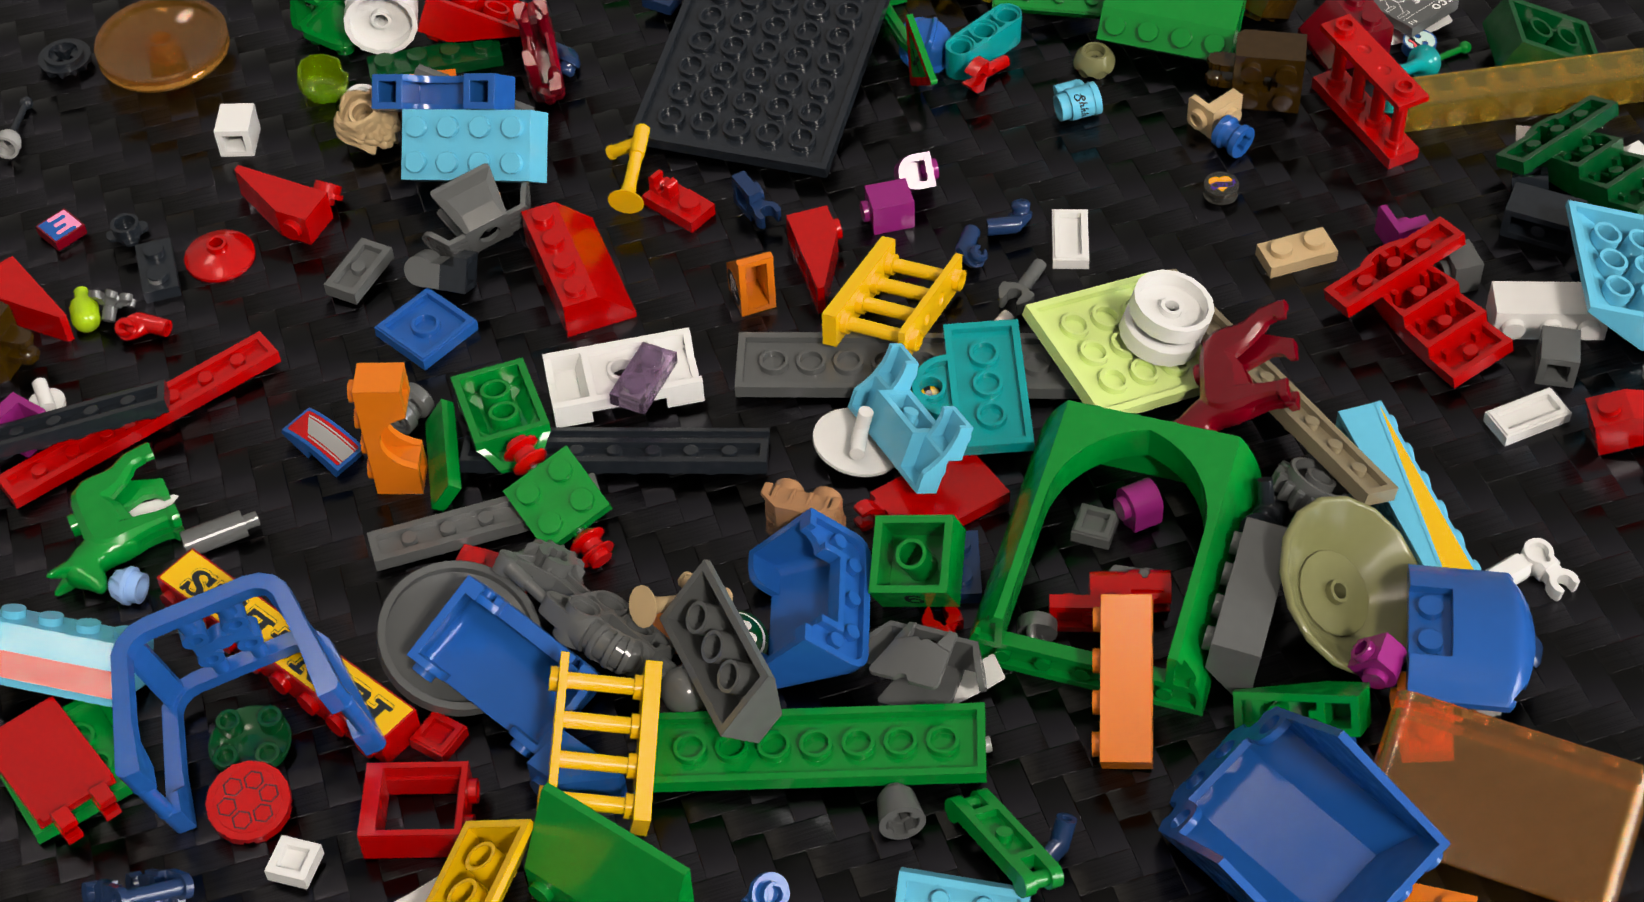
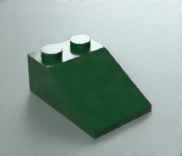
(1532, 33)

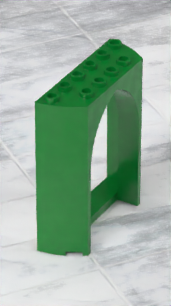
(1072, 441)

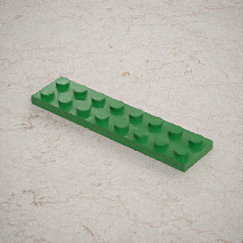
(826, 749)

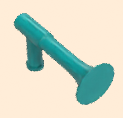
(1421, 61)

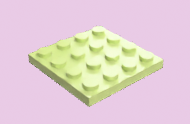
(1086, 345)

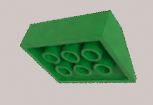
(1173, 26)
(592, 859)

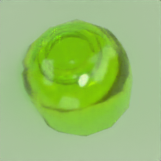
(322, 78)

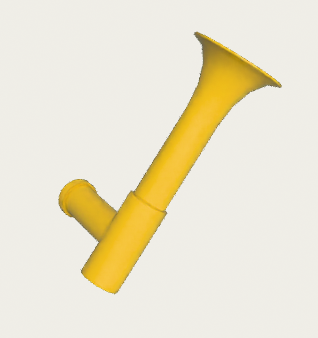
(626, 199)

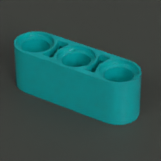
(985, 37)

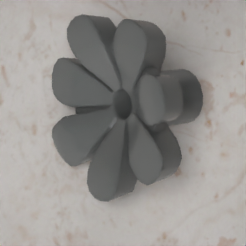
(111, 302)

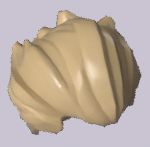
(365, 127)

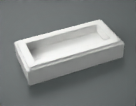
(1070, 239)
(1527, 416)

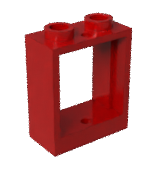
(413, 778)

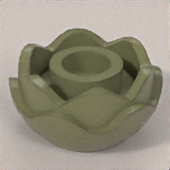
(1094, 60)

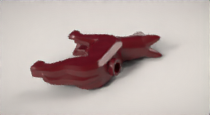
(540, 51)
(1222, 374)

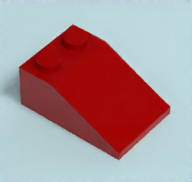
(468, 20)

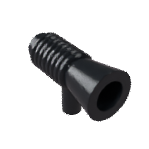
(1268, 507)

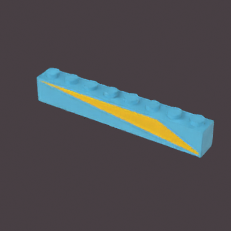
(1415, 509)

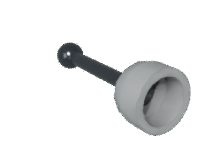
(9, 138)

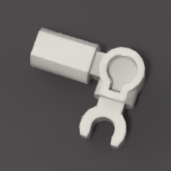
(1539, 561)

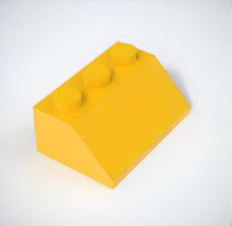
(483, 861)

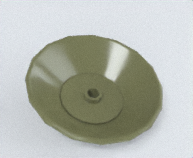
(1344, 576)

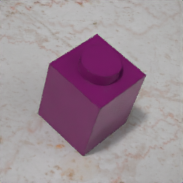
(888, 206)

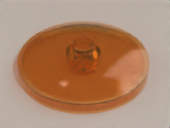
(161, 44)

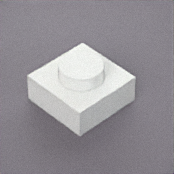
(294, 862)

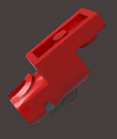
(1075, 611)

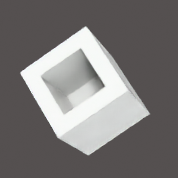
(237, 129)

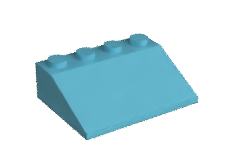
(1611, 266)

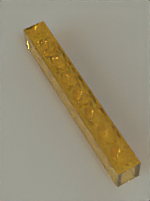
(1527, 89)

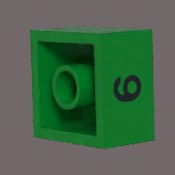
(917, 561)

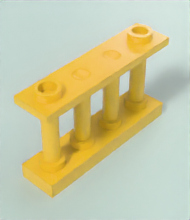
(872, 278)
(641, 726)

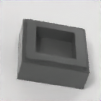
(1094, 526)

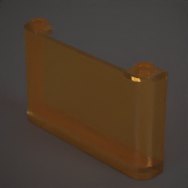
(1516, 799)

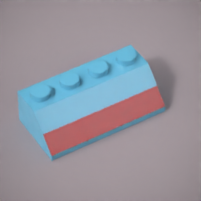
(58, 654)

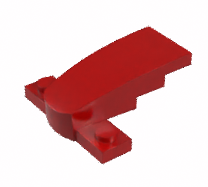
(1424, 303)

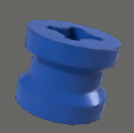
(1232, 136)

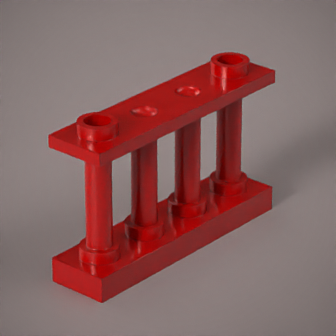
(1352, 103)

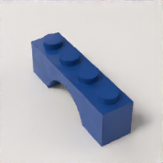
(466, 91)

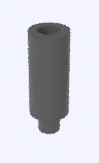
(219, 531)

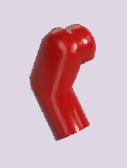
(141, 324)

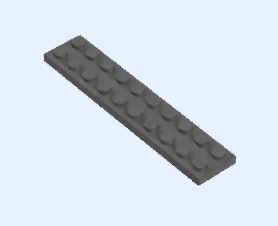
(805, 367)

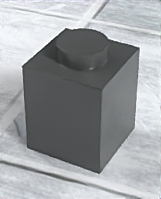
(1558, 356)

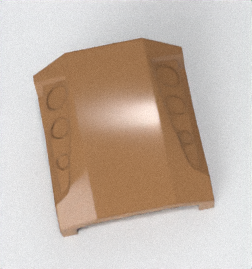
(789, 500)

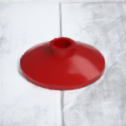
(219, 256)

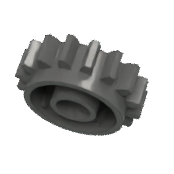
(1304, 481)

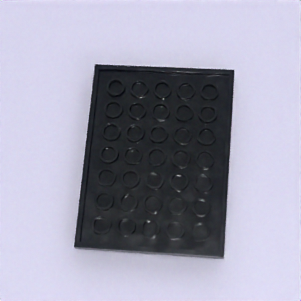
(761, 80)

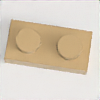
(1296, 252)

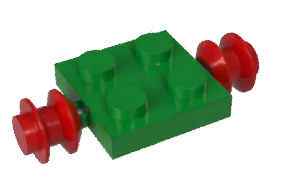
(558, 499)

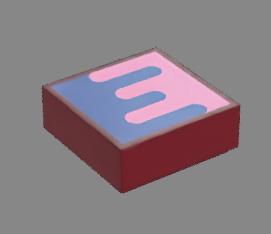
(61, 229)

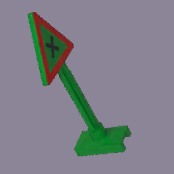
(910, 40)

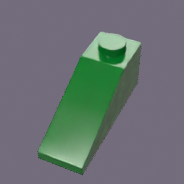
(1330, 702)

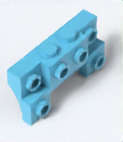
(905, 428)

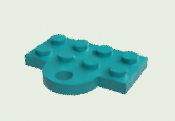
(985, 382)

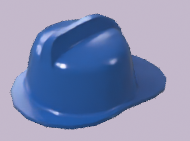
(934, 38)

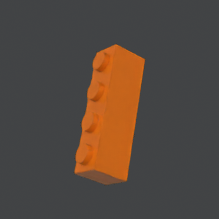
(1125, 681)

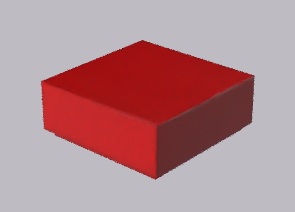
(439, 737)

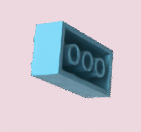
(453, 141)

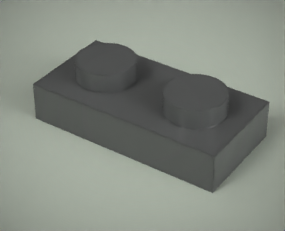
(358, 271)

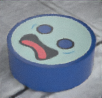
(1422, 38)

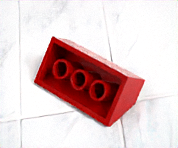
(576, 268)

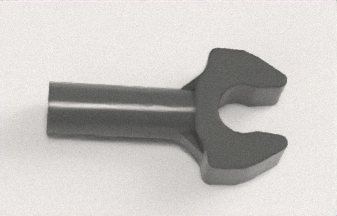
(1022, 288)

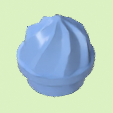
(129, 585)

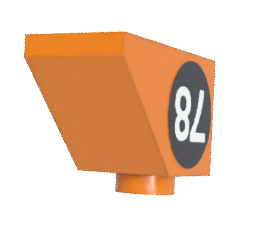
(752, 283)

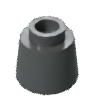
(899, 812)

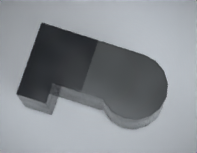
(442, 272)

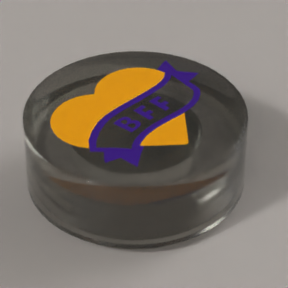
(1221, 188)

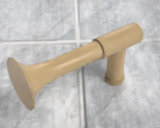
(646, 606)

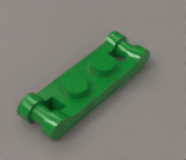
(1005, 841)

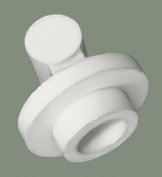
(47, 397)

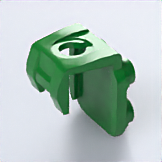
(322, 23)

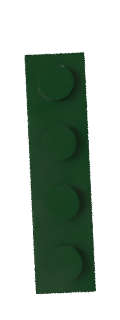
(460, 55)

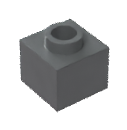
(1463, 266)

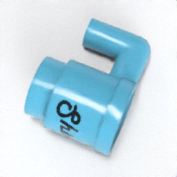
(1076, 100)

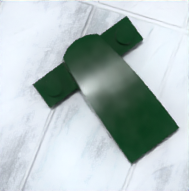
(1581, 160)

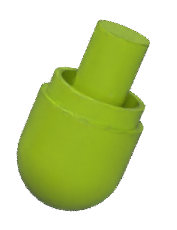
(84, 311)

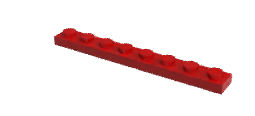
(187, 392)

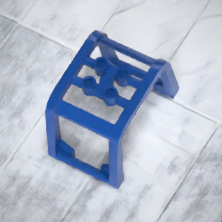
(133, 655)

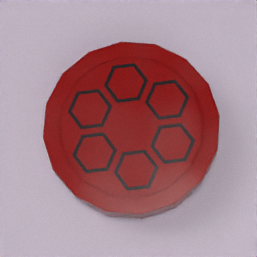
(249, 802)

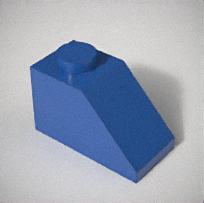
(573, 779)

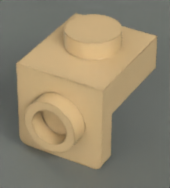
(1205, 115)

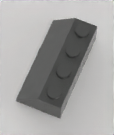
(1247, 605)
(722, 657)

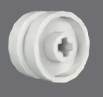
(381, 24)
(1166, 318)

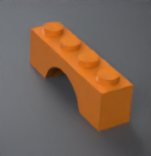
(381, 399)

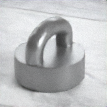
(1037, 625)

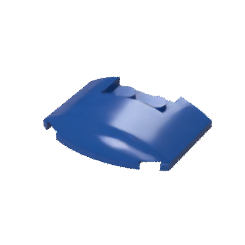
(1468, 637)

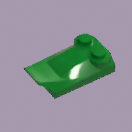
(498, 407)

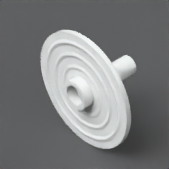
(846, 444)

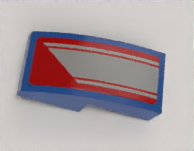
(324, 440)

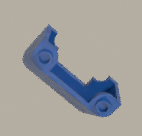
(817, 598)
(498, 663)

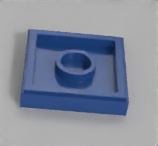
(426, 328)

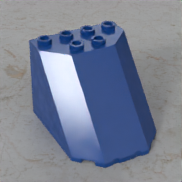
(1300, 818)

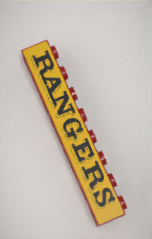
(394, 716)

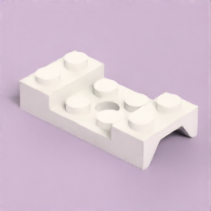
(585, 375)

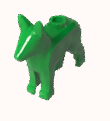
(108, 529)

